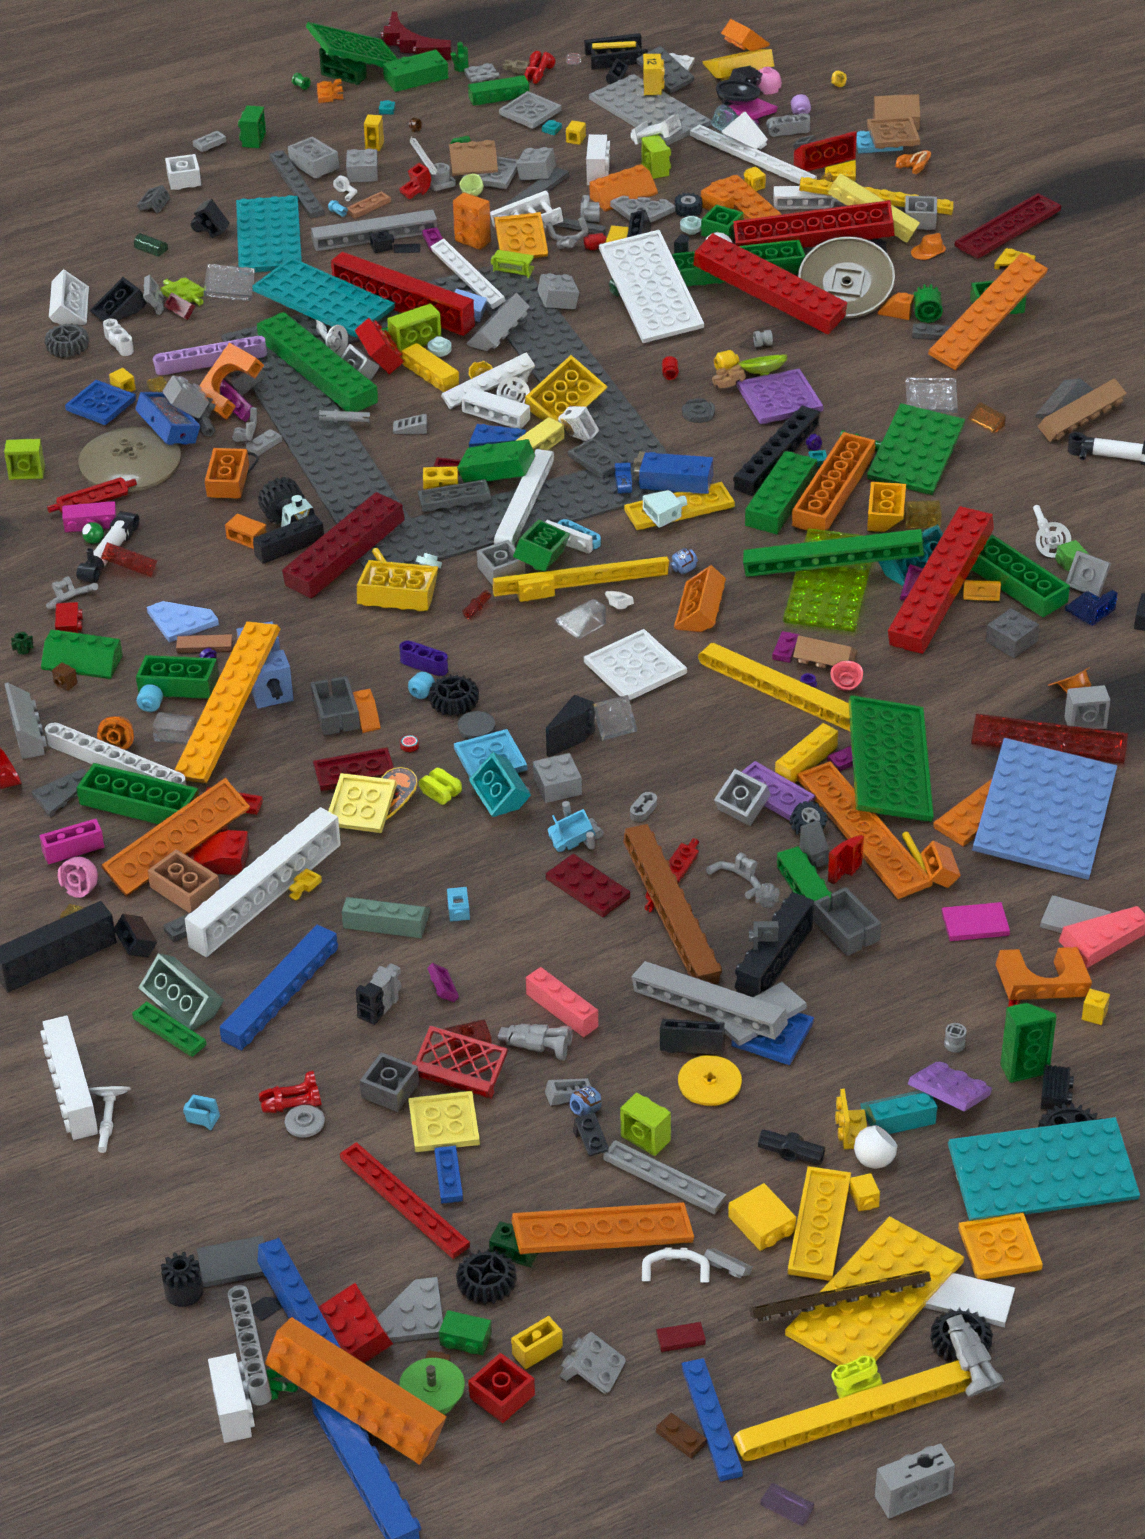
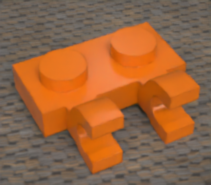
(328, 91)

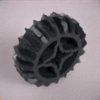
(453, 695)
(486, 1276)
(942, 1341)

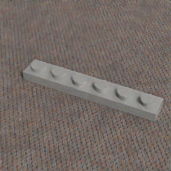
(665, 1177)

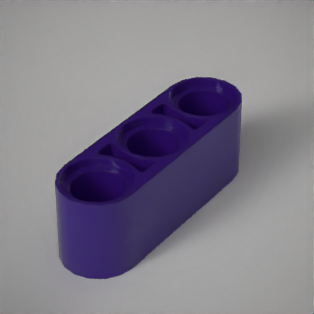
(423, 658)

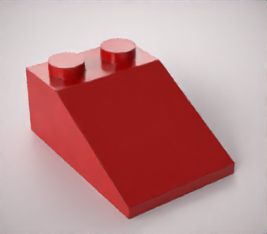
(223, 852)

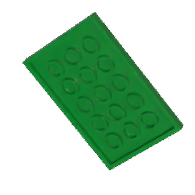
(351, 45)
(916, 448)

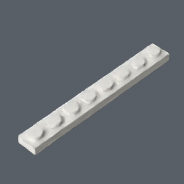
(468, 273)

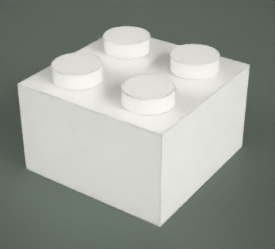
(183, 172)

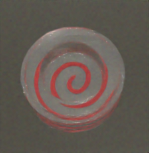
(573, 58)

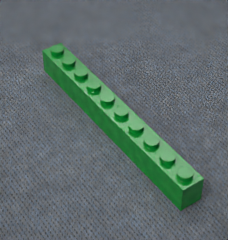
(833, 552)

